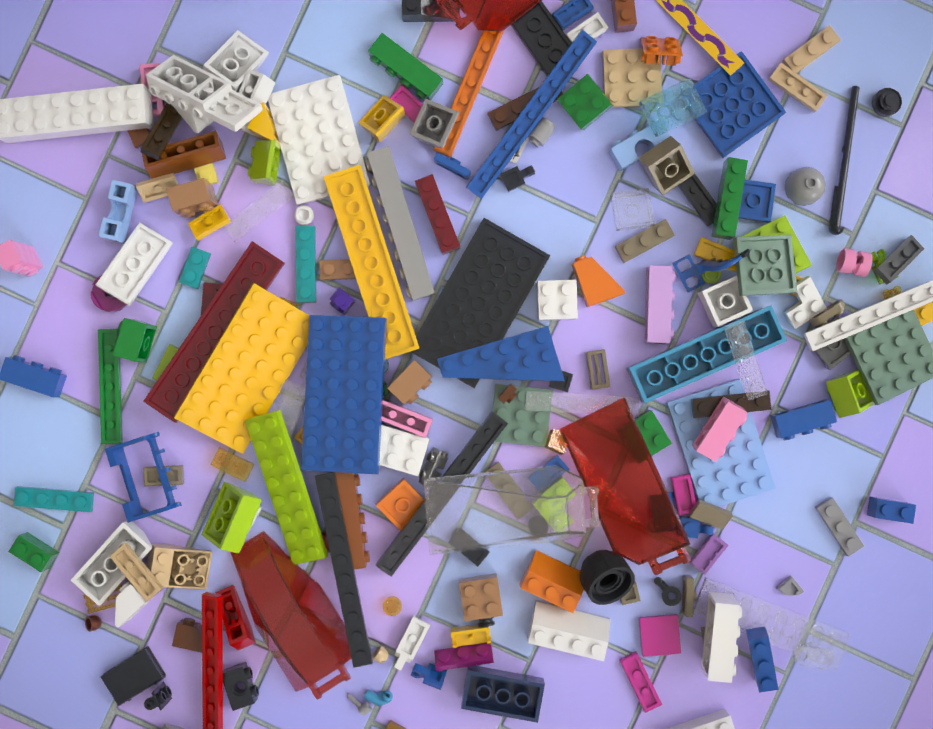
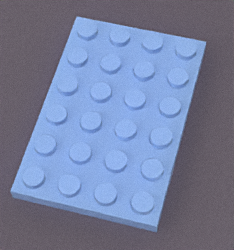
(739, 471)

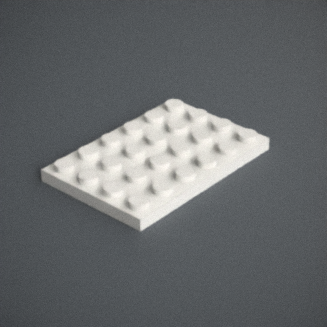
(315, 135)

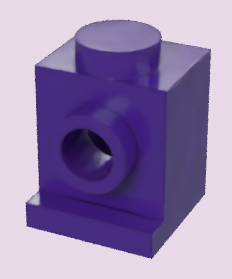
(341, 301)

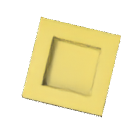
(208, 172)

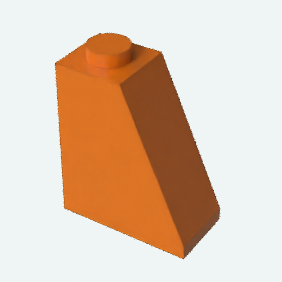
(594, 281)

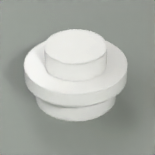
(304, 215)

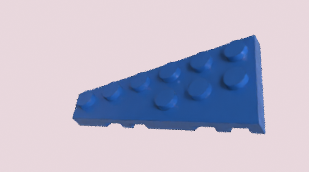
(513, 358)

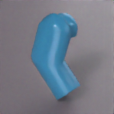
(380, 698)

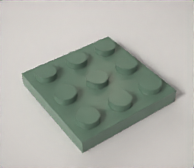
(767, 267)
(523, 425)

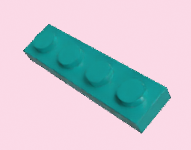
(305, 264)
(53, 499)

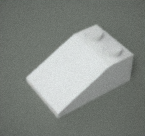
(235, 59)

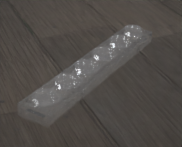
(574, 402)

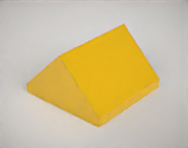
(382, 118)
(263, 126)

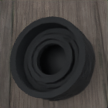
(606, 577)

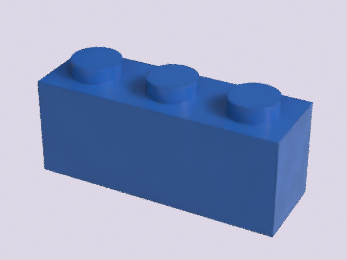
(32, 376)
(803, 419)
(762, 659)

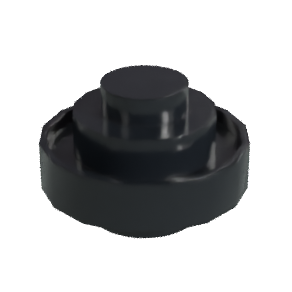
(886, 102)

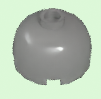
(805, 186)

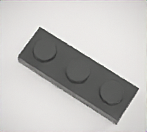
(899, 259)

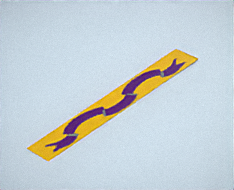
(703, 35)

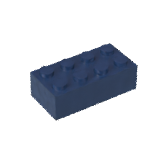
(503, 693)

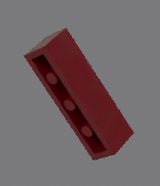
(437, 214)

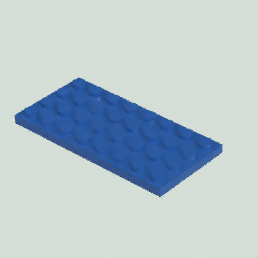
(344, 394)

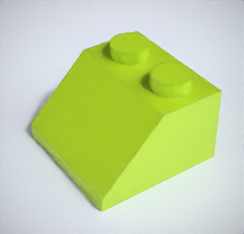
(265, 162)
(849, 394)

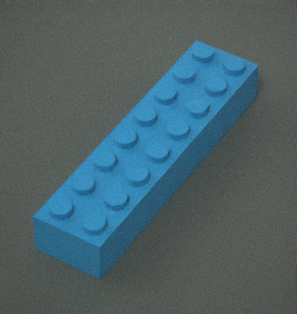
(701, 356)

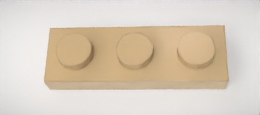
(812, 49)
(797, 87)
(136, 572)

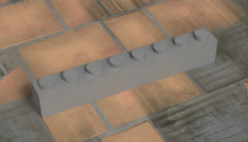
(400, 223)

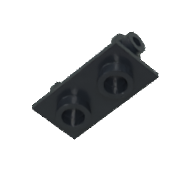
(160, 697)

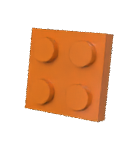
(400, 503)

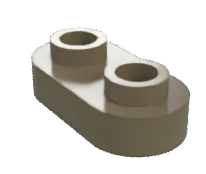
(834, 309)

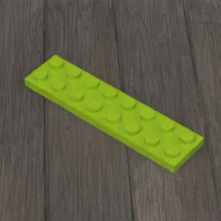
(286, 487)

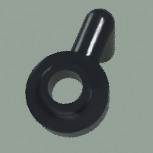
(666, 590)

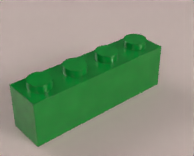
(405, 67)
(729, 198)

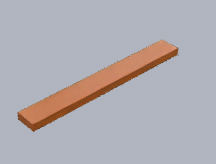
(470, 87)

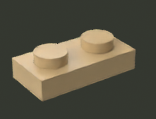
(156, 187)

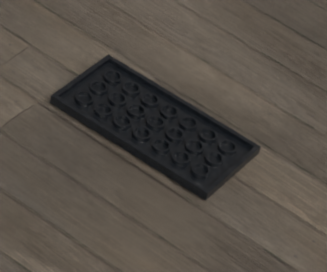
(481, 294)

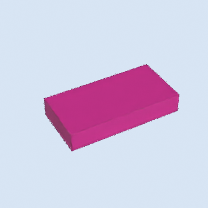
(408, 101)
(683, 493)

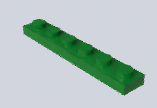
(109, 388)

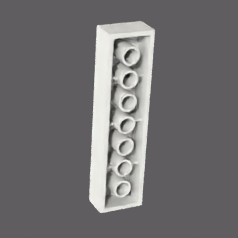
(76, 113)

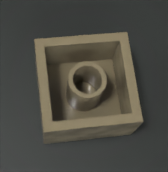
(666, 165)

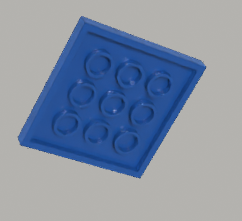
(736, 106)

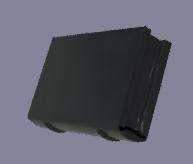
(133, 676)

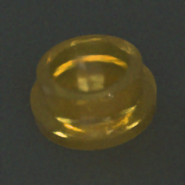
(392, 606)

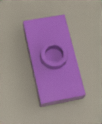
(708, 553)

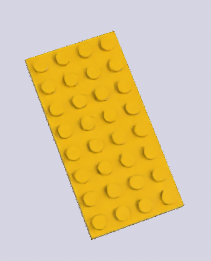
(246, 368)

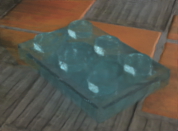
(673, 107)

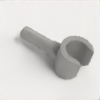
(363, 708)

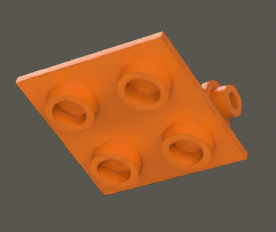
(657, 46)

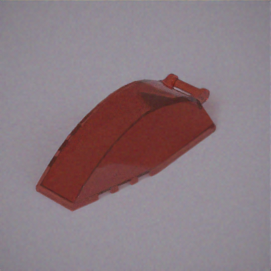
(292, 615)

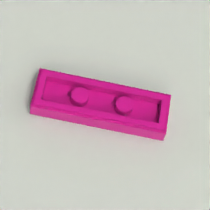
(640, 682)

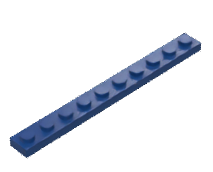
(531, 114)

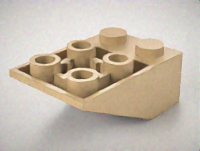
(179, 566)

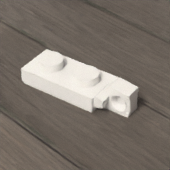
(411, 641)

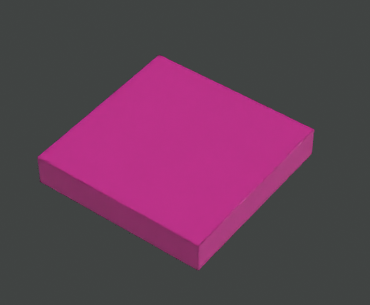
(660, 635)

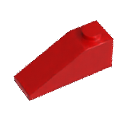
(235, 619)

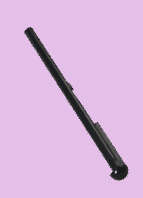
(839, 191)

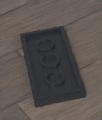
(542, 36)

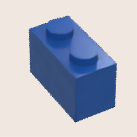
(891, 510)

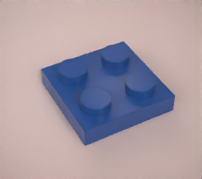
(757, 201)

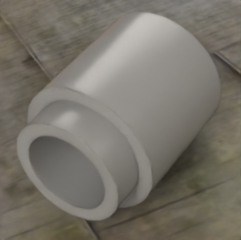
(541, 132)

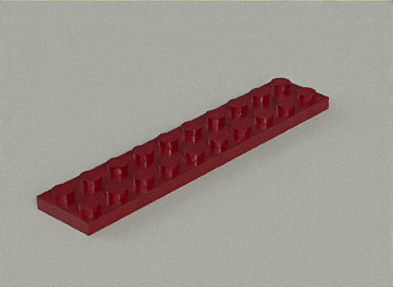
(173, 385)

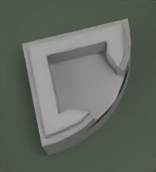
(790, 587)

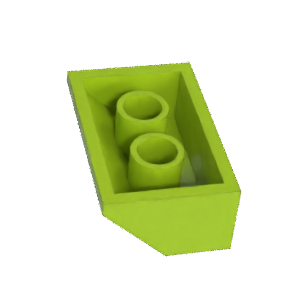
(231, 518)

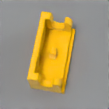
(470, 635)

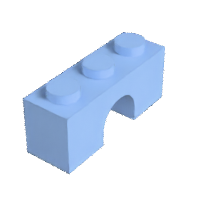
(624, 152)
(122, 202)

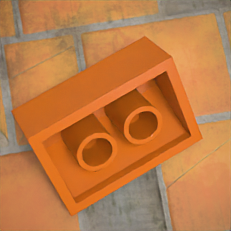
(553, 581)

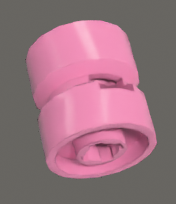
(857, 263)

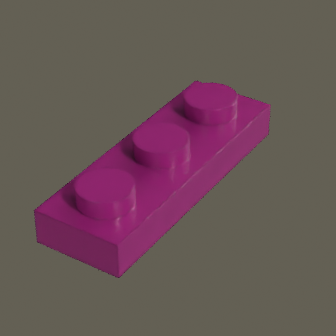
(463, 656)

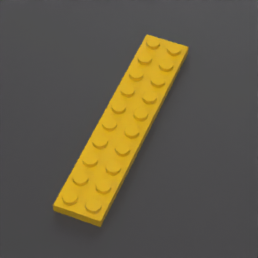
(371, 258)

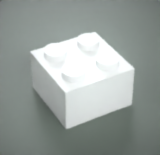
(557, 300)
(723, 302)

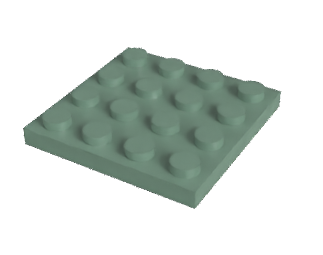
(892, 356)

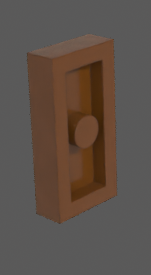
(508, 394)

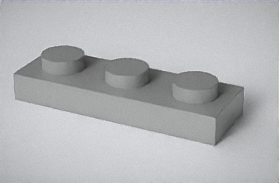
(839, 526)

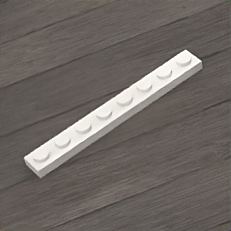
(869, 316)

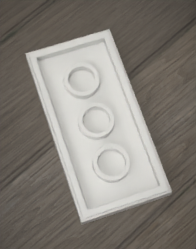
(134, 264)

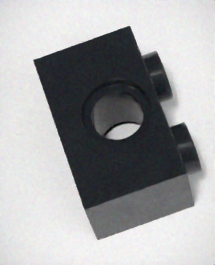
(240, 697)

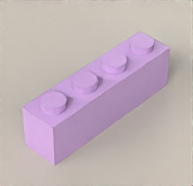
(659, 304)

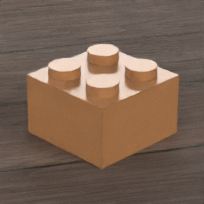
(192, 198)
(410, 382)
(480, 597)

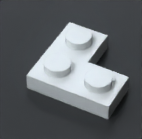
(809, 303)

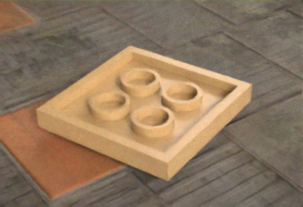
(628, 78)

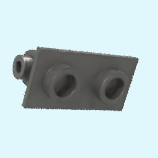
(435, 460)

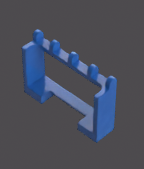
(116, 456)

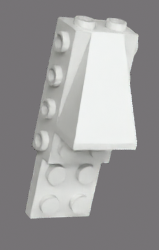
(200, 95)

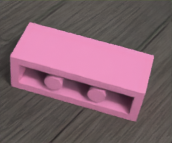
(19, 258)
(405, 418)
(720, 429)

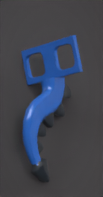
(712, 265)

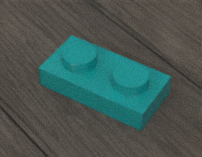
(195, 267)

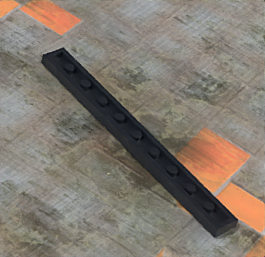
(462, 465)
(344, 569)

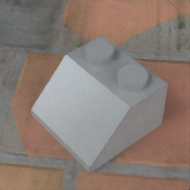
(434, 124)

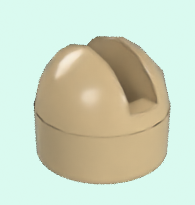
(380, 655)

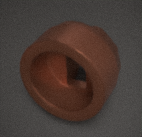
(93, 623)

